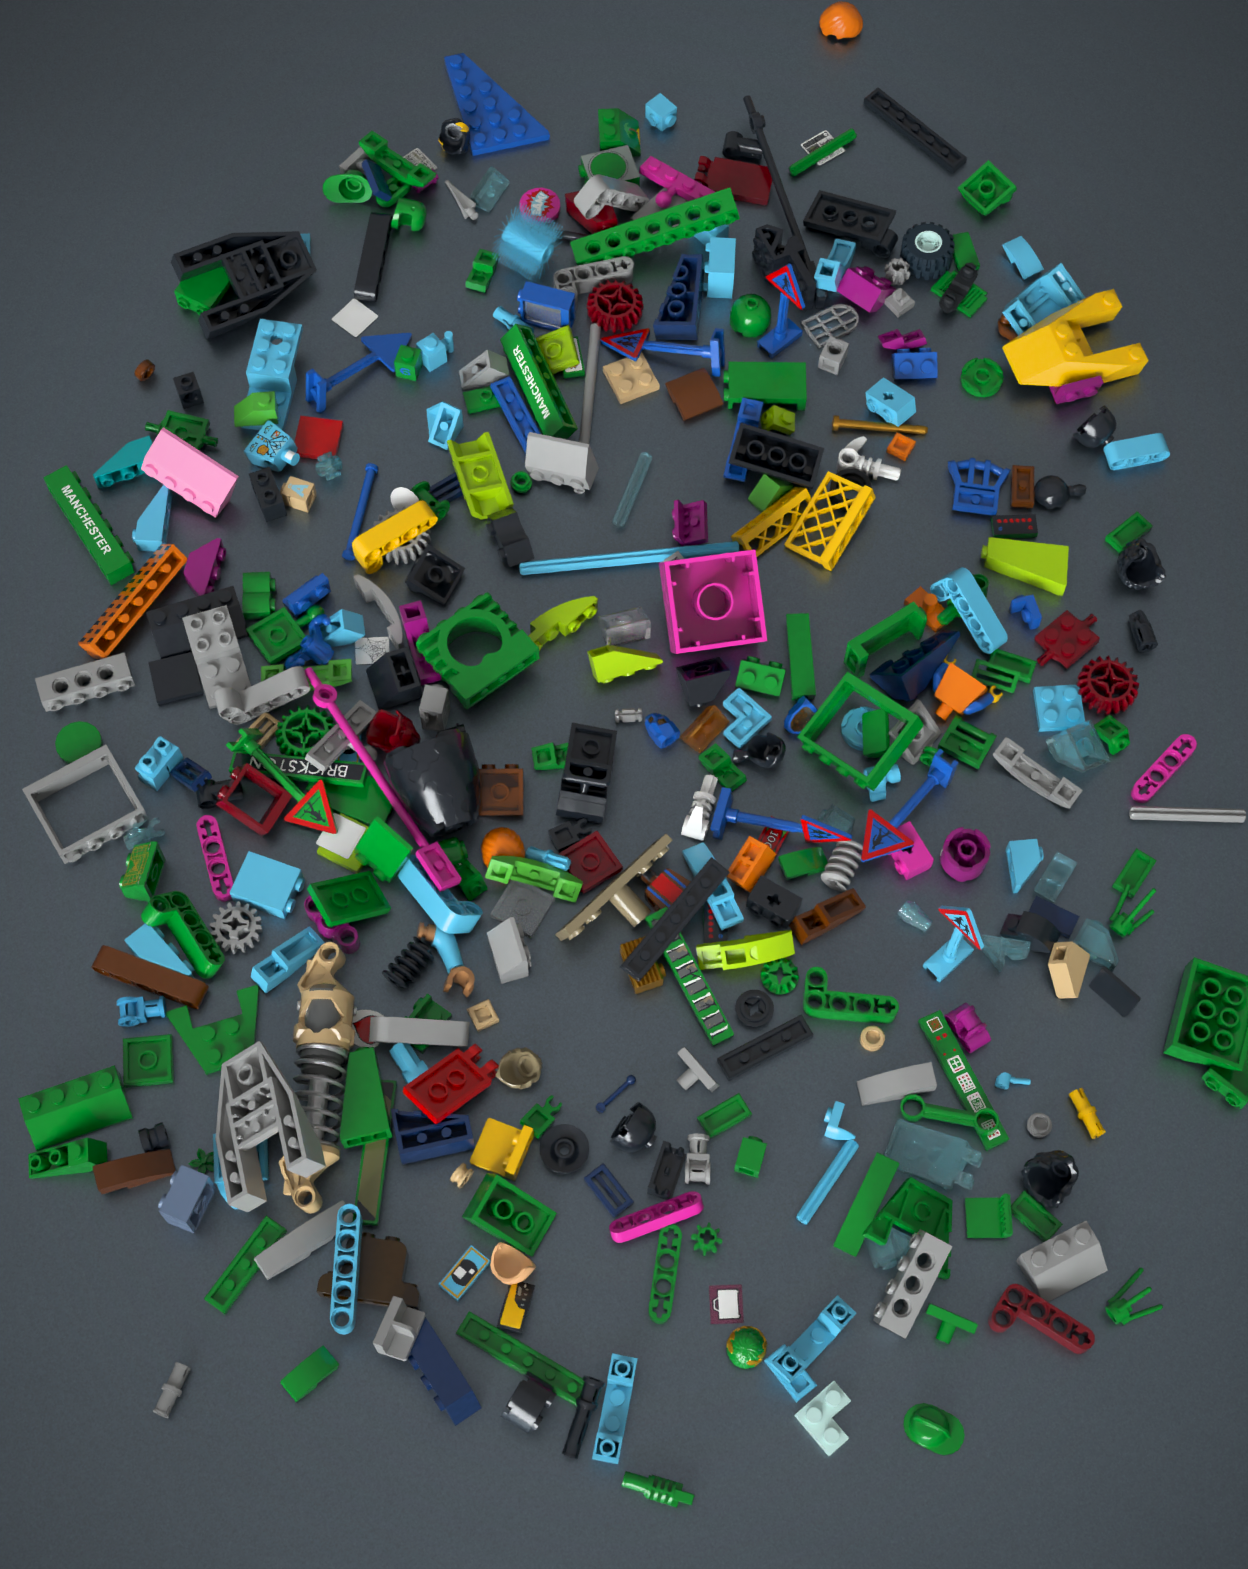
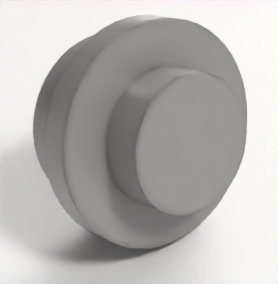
(1039, 1125)

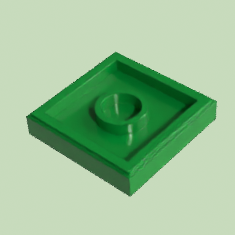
(148, 1060)

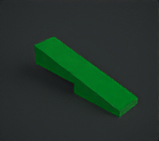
(800, 656)

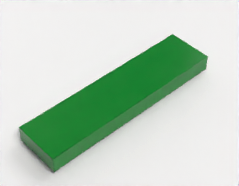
(243, 1266)

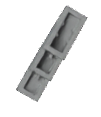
(300, 1242)

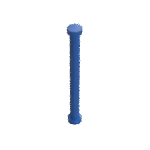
(371, 470)

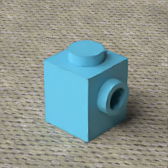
(661, 112)

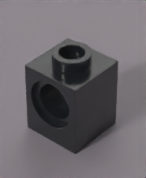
(188, 390)

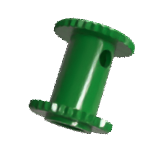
(439, 508)

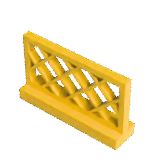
(846, 528)

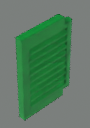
(972, 301)

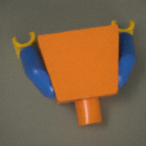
(960, 691)

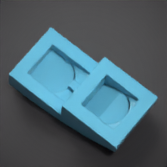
(1024, 257)

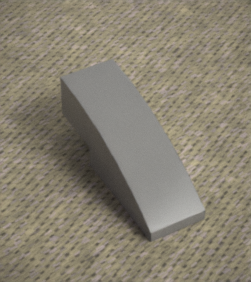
(897, 1084)

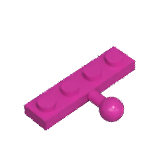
(672, 180)

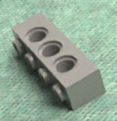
(74, 677)
(913, 1298)

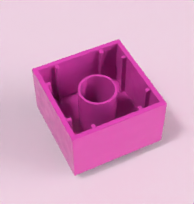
(713, 601)

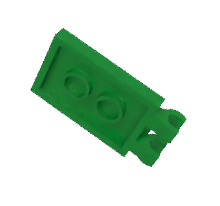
(359, 802)

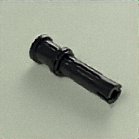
(586, 1405)

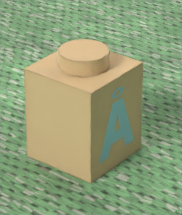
(298, 494)

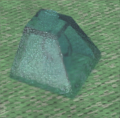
(1078, 747)

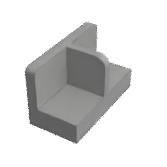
(398, 1330)

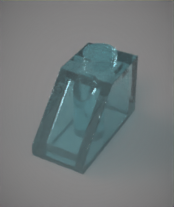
(1098, 943)

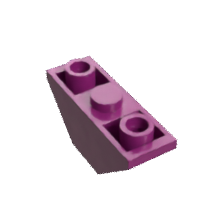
(204, 567)

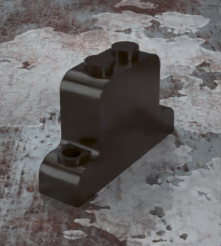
(380, 1273)

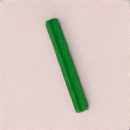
(822, 152)

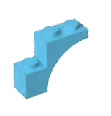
(831, 270)

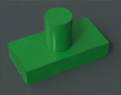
(949, 1322)

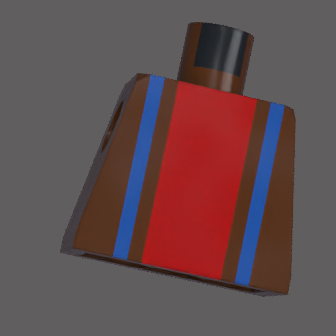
(663, 889)

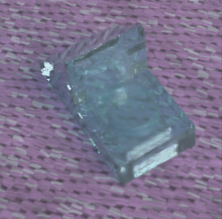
(997, 948)

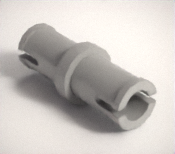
(171, 1390)

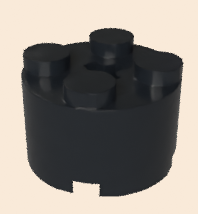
(528, 1402)

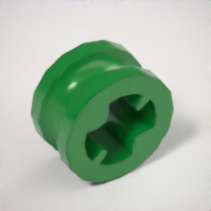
(928, 755)

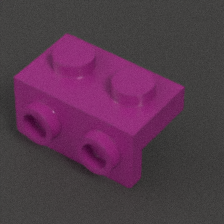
(1076, 390)
(690, 523)

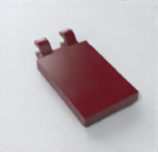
(746, 180)

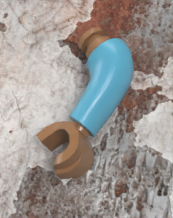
(449, 951)

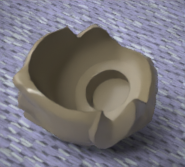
(519, 1068)

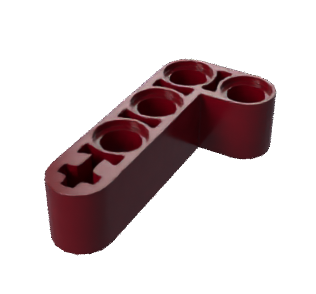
(1044, 1323)

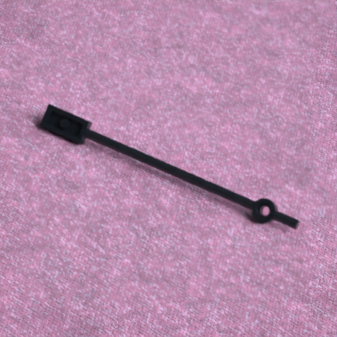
(757, 123)

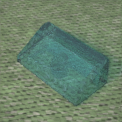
(489, 189)

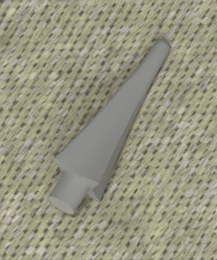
(466, 205)

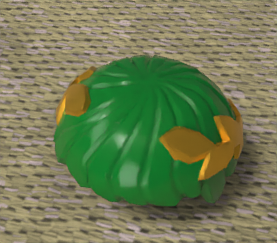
(746, 1347)

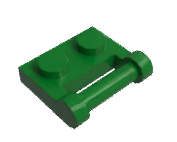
(964, 747)

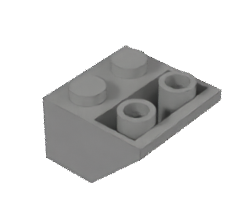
(508, 951)

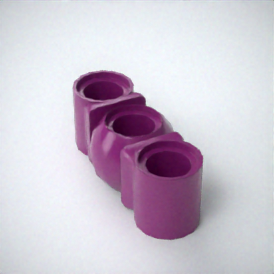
(335, 933)

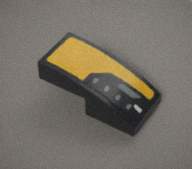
(516, 1307)

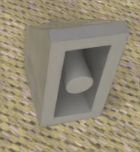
(483, 371)

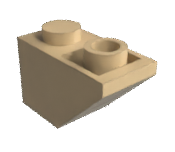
(1067, 968)

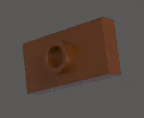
(1022, 486)

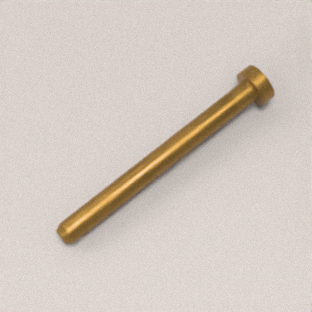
(877, 426)

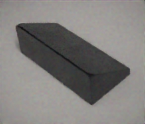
(1114, 992)

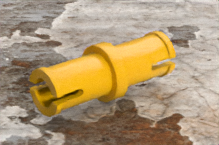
(1087, 1113)

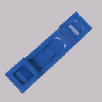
(749, 414)

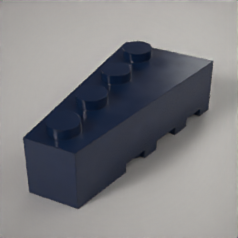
(442, 1375)

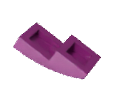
(895, 340)

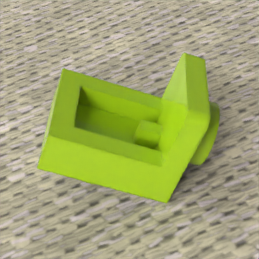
(779, 420)

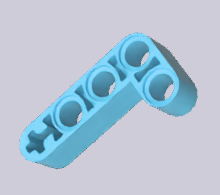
(972, 607)
(442, 907)

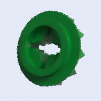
(787, 983)

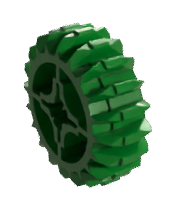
(289, 731)

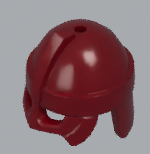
(391, 731)

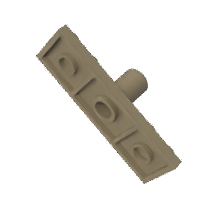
(619, 893)

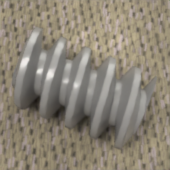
(841, 864)

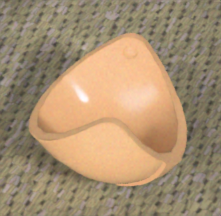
(510, 1264)

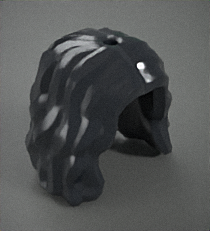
(1140, 565)
(1050, 1177)

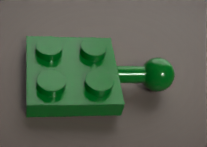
(280, 634)

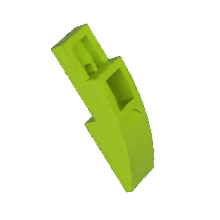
(562, 618)
(747, 951)

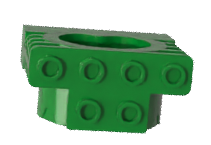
(476, 682)

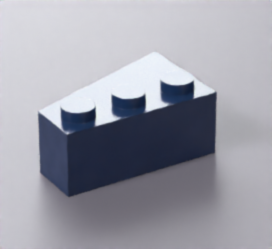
(422, 1139)

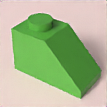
(256, 409)

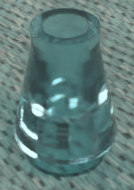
(914, 915)

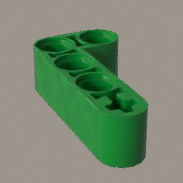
(188, 929)
(849, 1000)

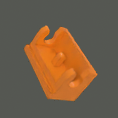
(750, 863)

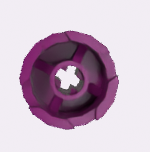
(953, 852)

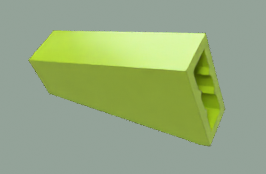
(1029, 562)

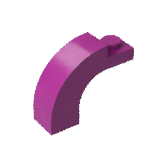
(414, 625)

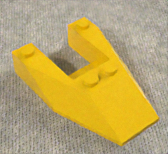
(1059, 354)

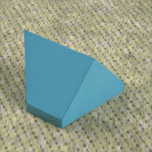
(444, 423)

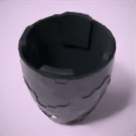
(437, 782)

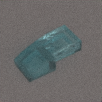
(1055, 876)

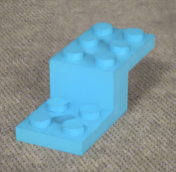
(273, 365)

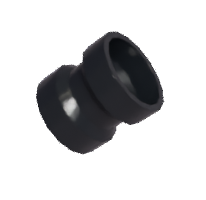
(154, 1137)

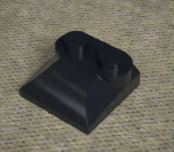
(434, 575)

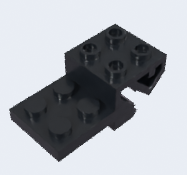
(773, 255)
(586, 773)

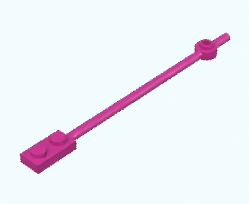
(430, 856)

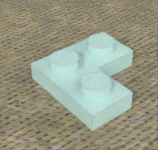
(819, 1421)

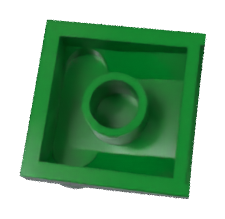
(987, 189)

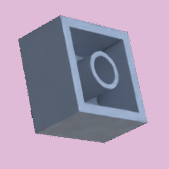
(187, 1198)

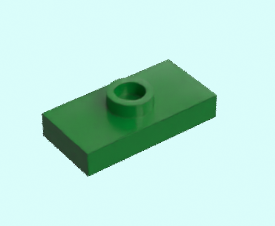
(480, 400)

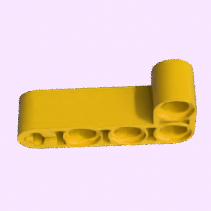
(392, 533)

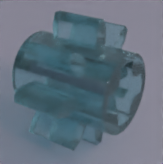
(329, 466)

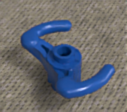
(312, 645)

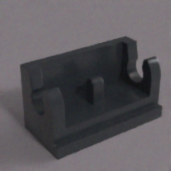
(666, 1171)

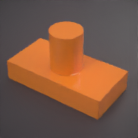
(930, 606)

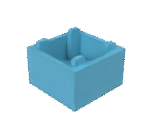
(720, 267)

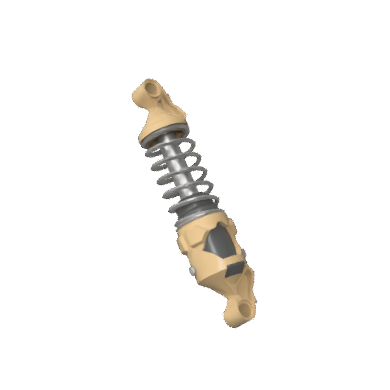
(323, 1043)

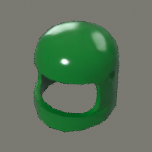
(409, 213)

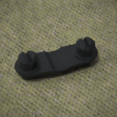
(958, 288)

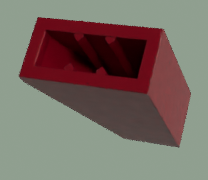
(603, 220)

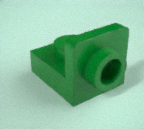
(1113, 733)
(472, 881)

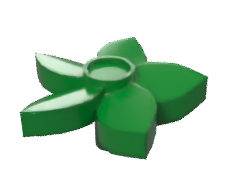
(204, 1161)

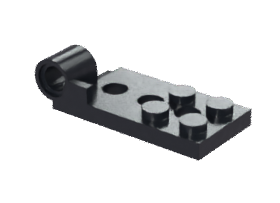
(873, 237)

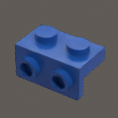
(915, 365)
(307, 594)

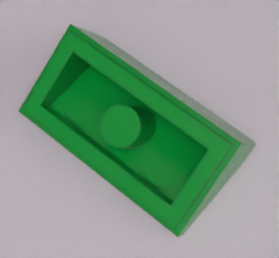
(875, 733)

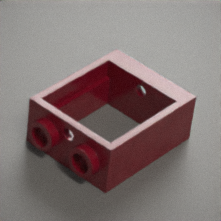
(274, 810)

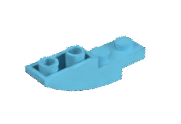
(722, 900)

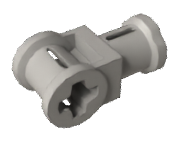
(697, 1163)

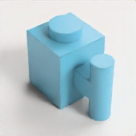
(435, 350)

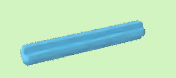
(827, 1181)

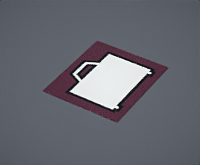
(726, 1304)

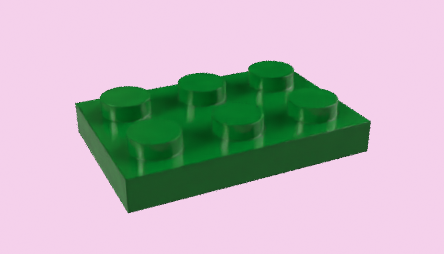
(348, 898)

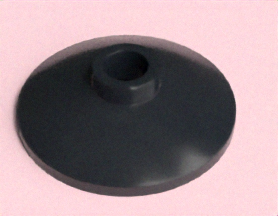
(564, 1136)

